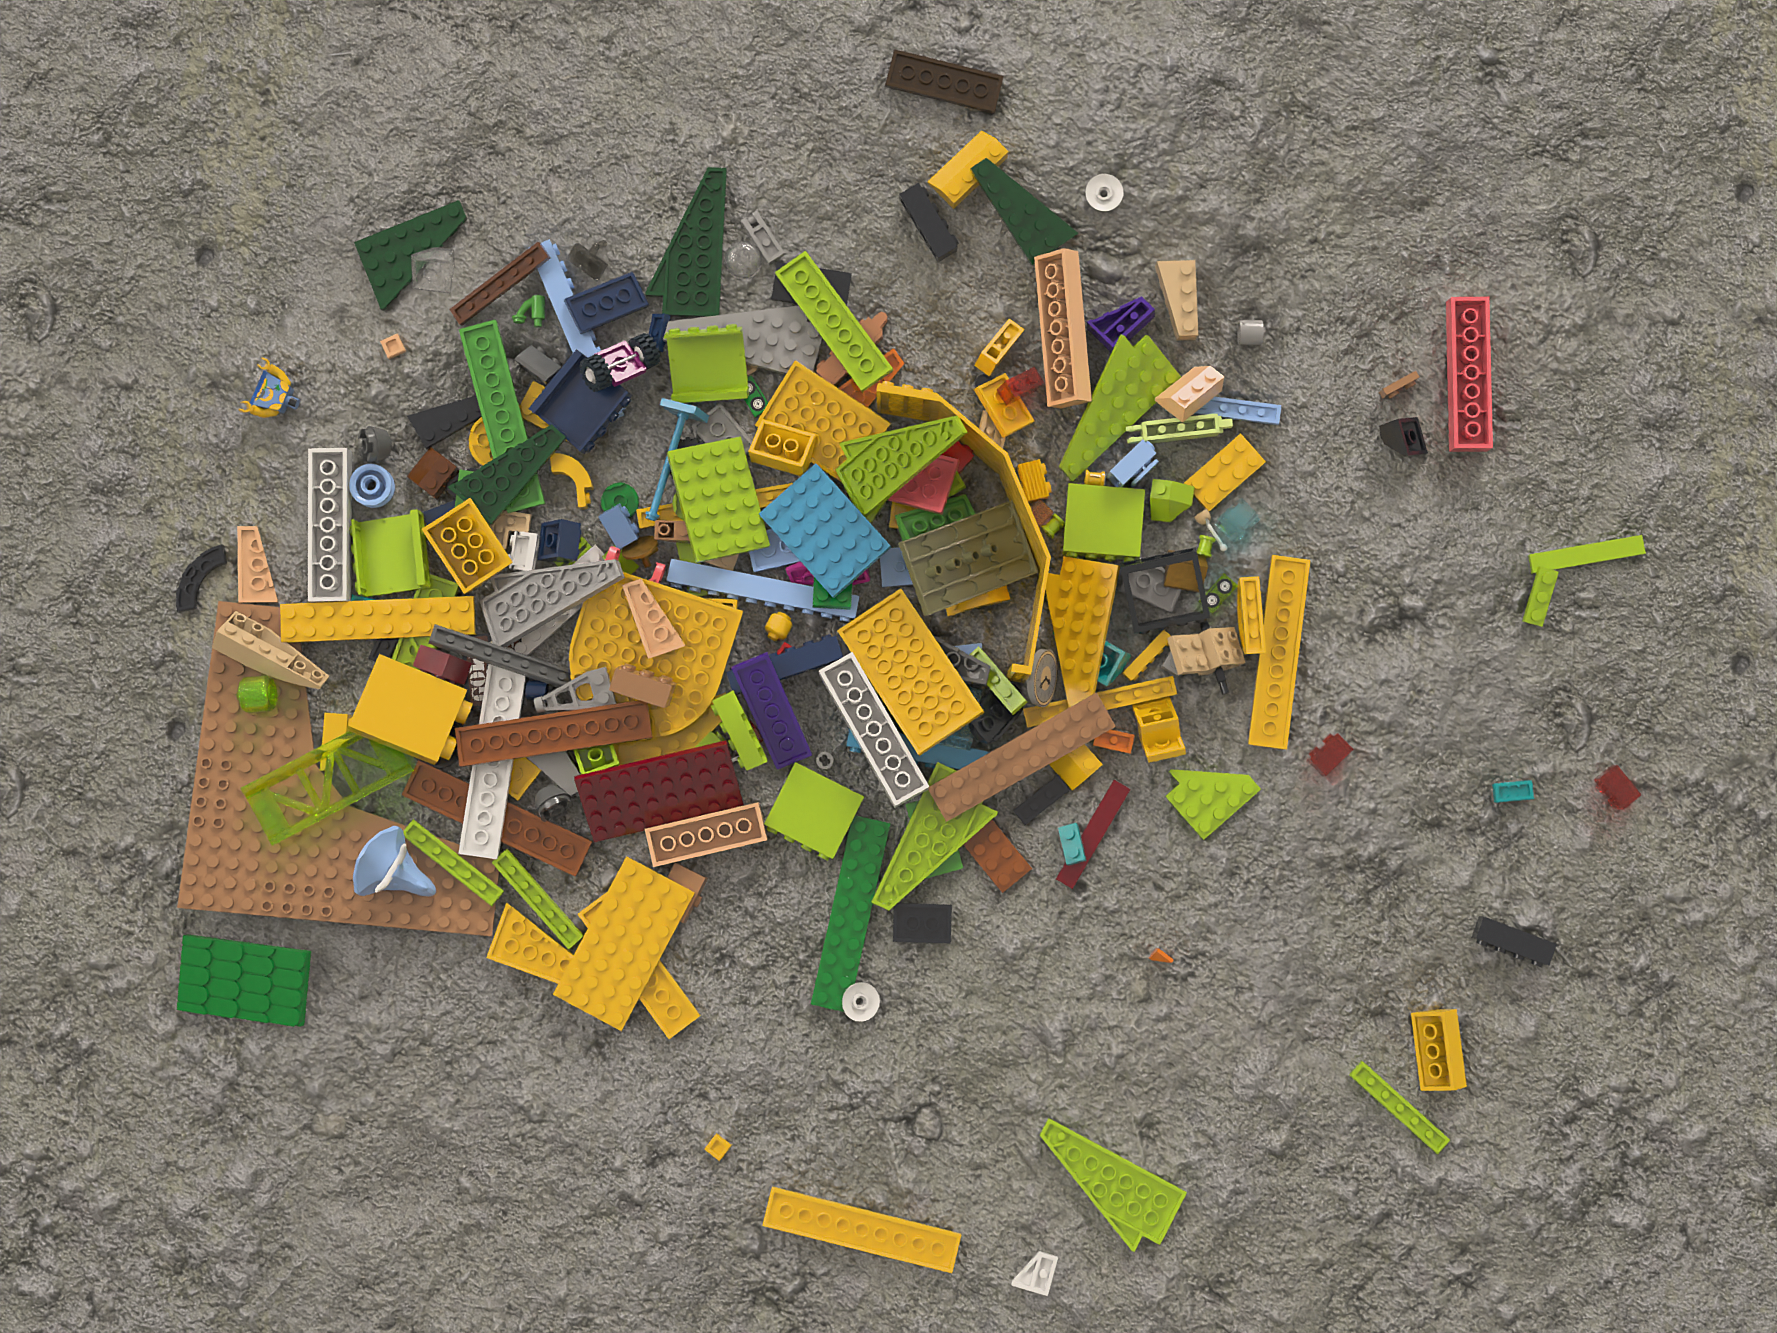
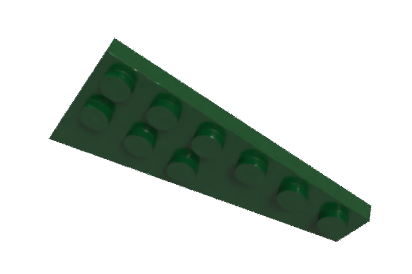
(1027, 219)
(503, 478)

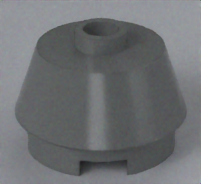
(375, 444)
(552, 803)

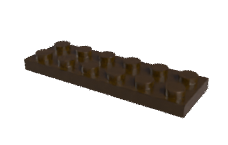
(944, 81)

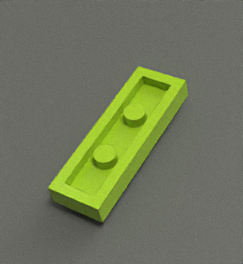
(1540, 596)

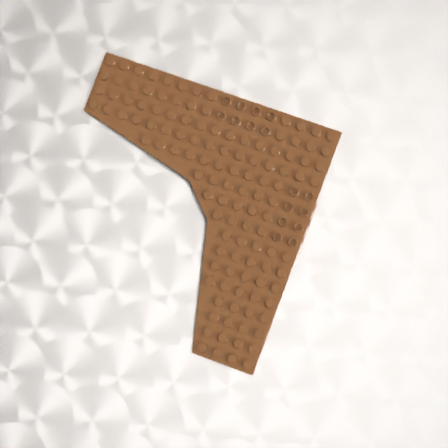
(311, 873)

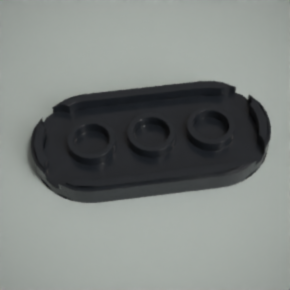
(994, 721)

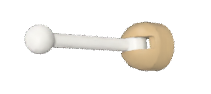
(1204, 518)

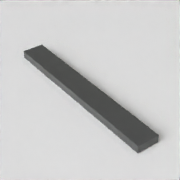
(499, 656)

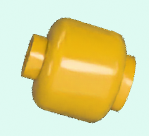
(778, 626)

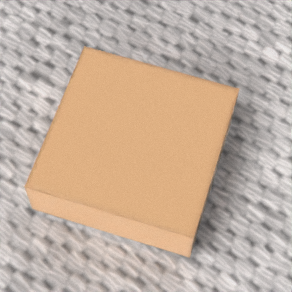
(393, 346)

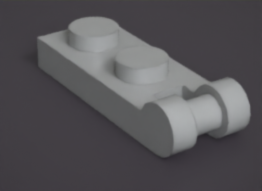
(763, 238)

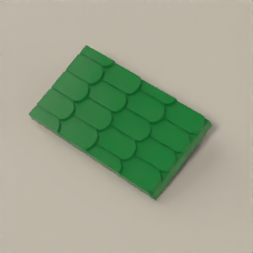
(243, 980)

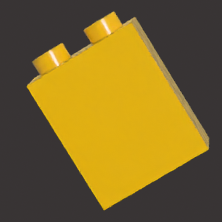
(409, 711)

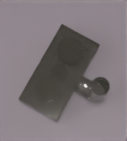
(587, 260)

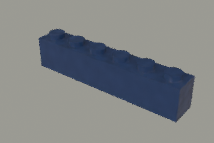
(799, 660)

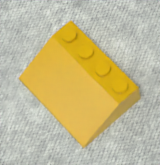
(467, 546)

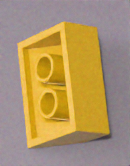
(782, 447)
(1076, 766)

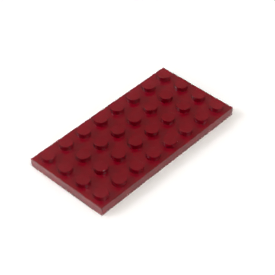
(659, 791)

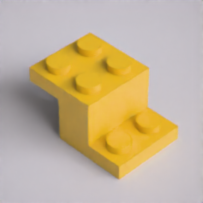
(1158, 729)

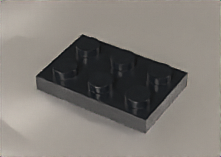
(922, 923)

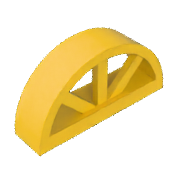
(1250, 615)

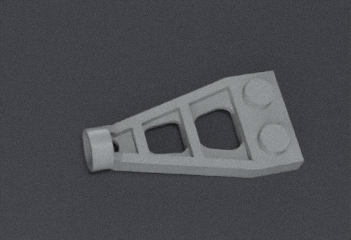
(599, 683)

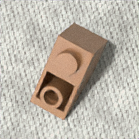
(671, 531)

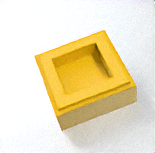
(718, 1147)

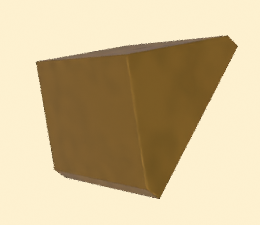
(1183, 575)

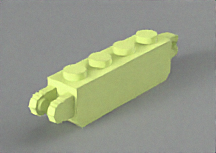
(1175, 430)

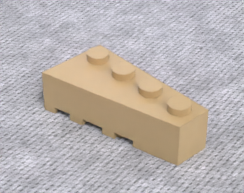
(1180, 294)

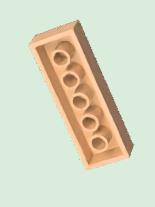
(706, 834)

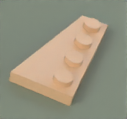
(254, 576)
(652, 623)

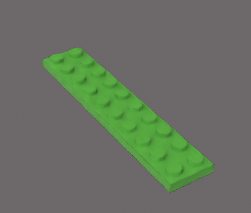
(498, 401)

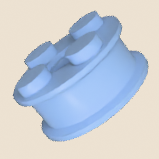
(384, 485)

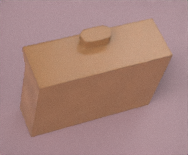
(690, 880)

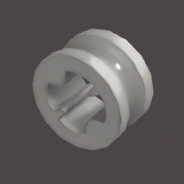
(820, 764)

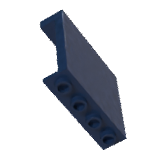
(576, 408)

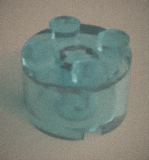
(1236, 520)

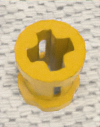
(1093, 478)

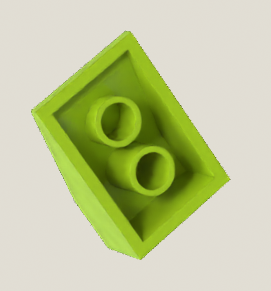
(596, 758)

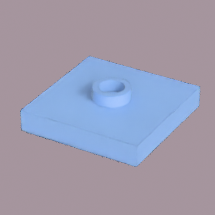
(894, 569)

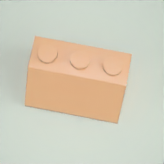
(1191, 392)

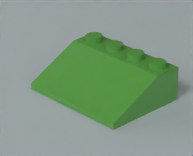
(921, 521)

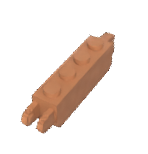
(832, 369)

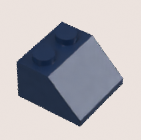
(559, 541)

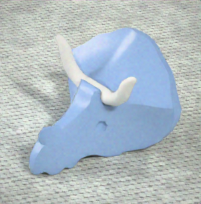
(388, 866)

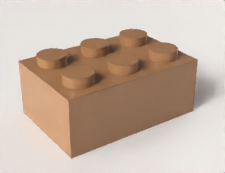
(643, 685)

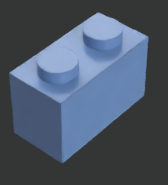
(619, 526)

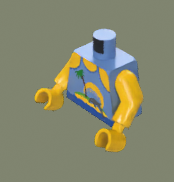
(271, 394)

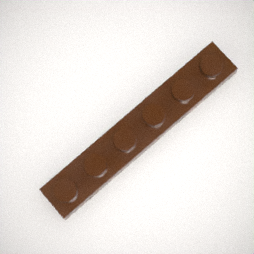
(500, 283)

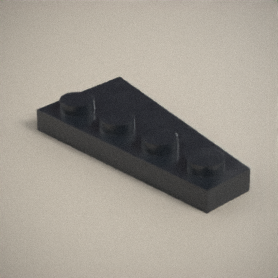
(445, 420)

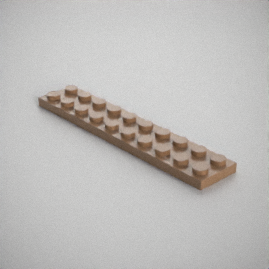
(1021, 757)

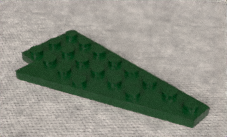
(692, 263)

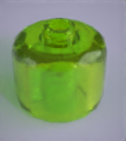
(257, 694)

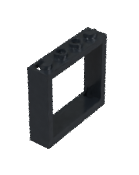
(1159, 561)

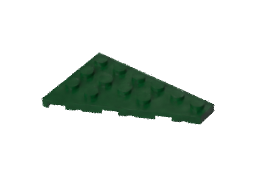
(389, 252)

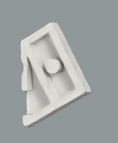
(1037, 1274)

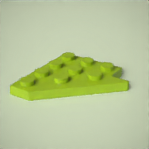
(1209, 797)

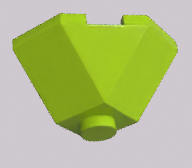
(1169, 499)

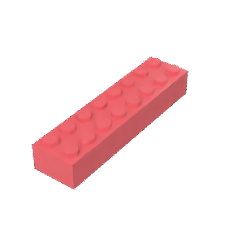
(1469, 374)

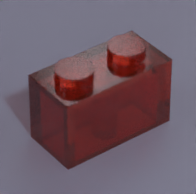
(1020, 386)
(1329, 754)
(1617, 787)

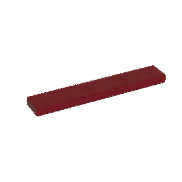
(1095, 831)

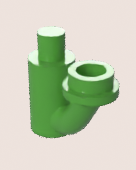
(537, 303)

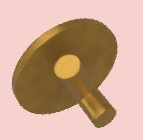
(641, 548)

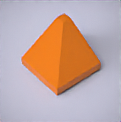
(1159, 955)

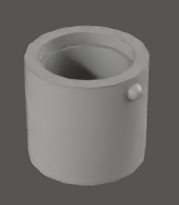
(1250, 332)

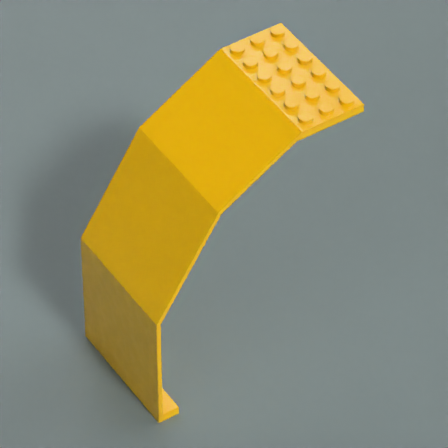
(930, 406)

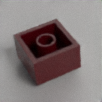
(442, 665)

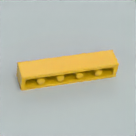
(1147, 656)

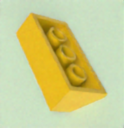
(955, 179)
(1438, 1050)

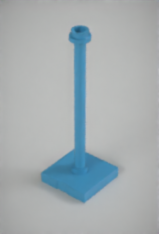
(683, 412)

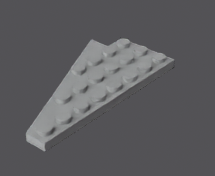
(770, 336)
(537, 596)

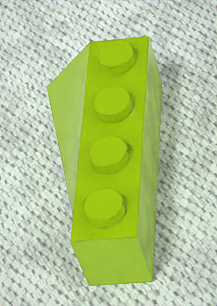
(740, 730)

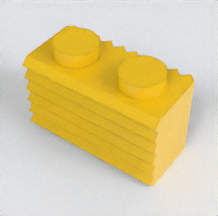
(1033, 480)

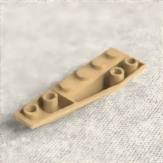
(263, 651)

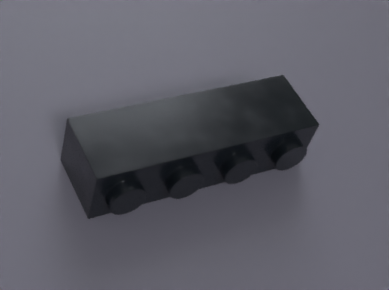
(927, 221)
(1513, 940)

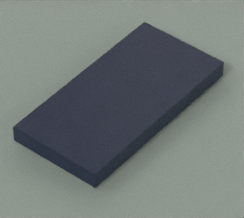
(606, 302)

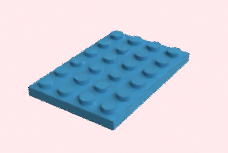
(825, 530)

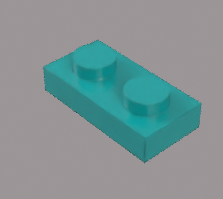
(1072, 844)

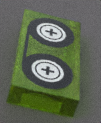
(1219, 592)

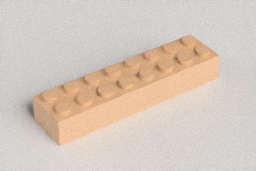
(1062, 328)

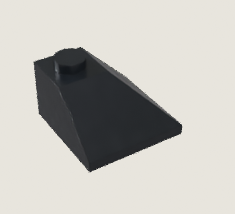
(1404, 436)

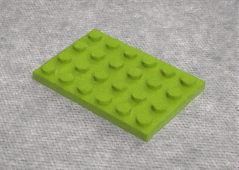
(718, 499)

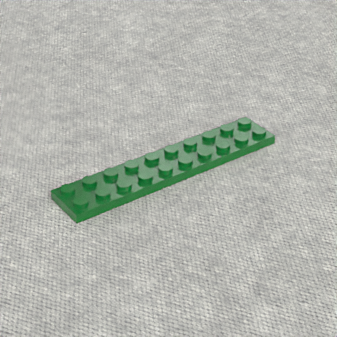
(850, 911)

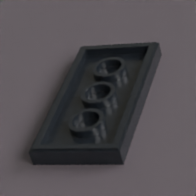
(839, 281)

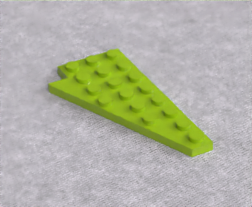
(1120, 398)
(889, 460)
(927, 843)
(1125, 1193)

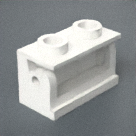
(524, 551)

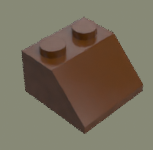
(433, 473)

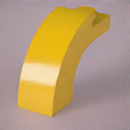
(570, 467)
(990, 598)

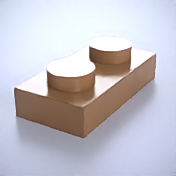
(1407, 382)

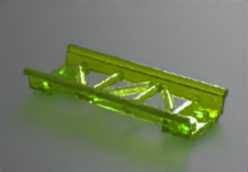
(265, 801)

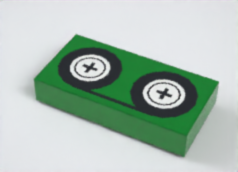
(756, 399)

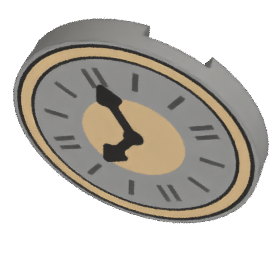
(1043, 678)

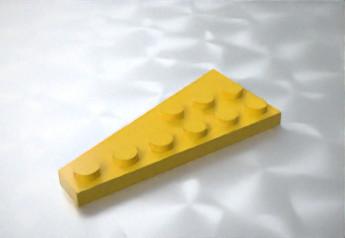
(528, 947)

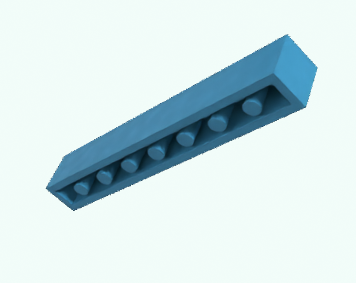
(948, 756)

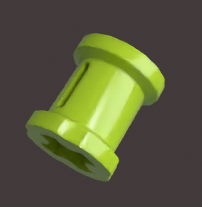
(1053, 526)
(1205, 546)

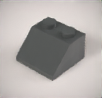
(538, 364)

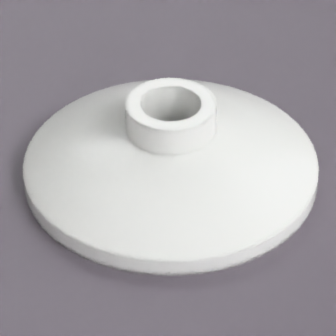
(1104, 183)
(869, 1001)

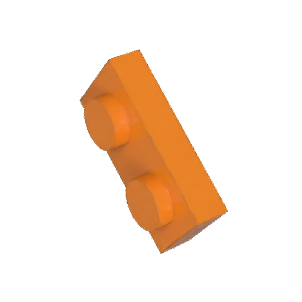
(1115, 741)

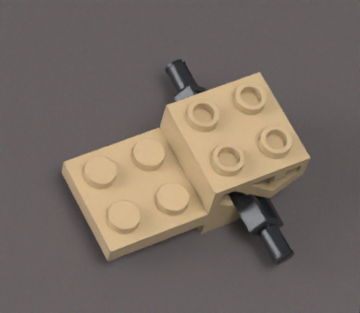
(1207, 652)

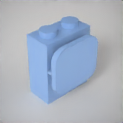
(1134, 465)

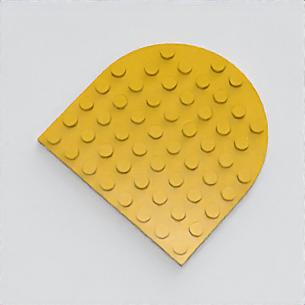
(610, 638)

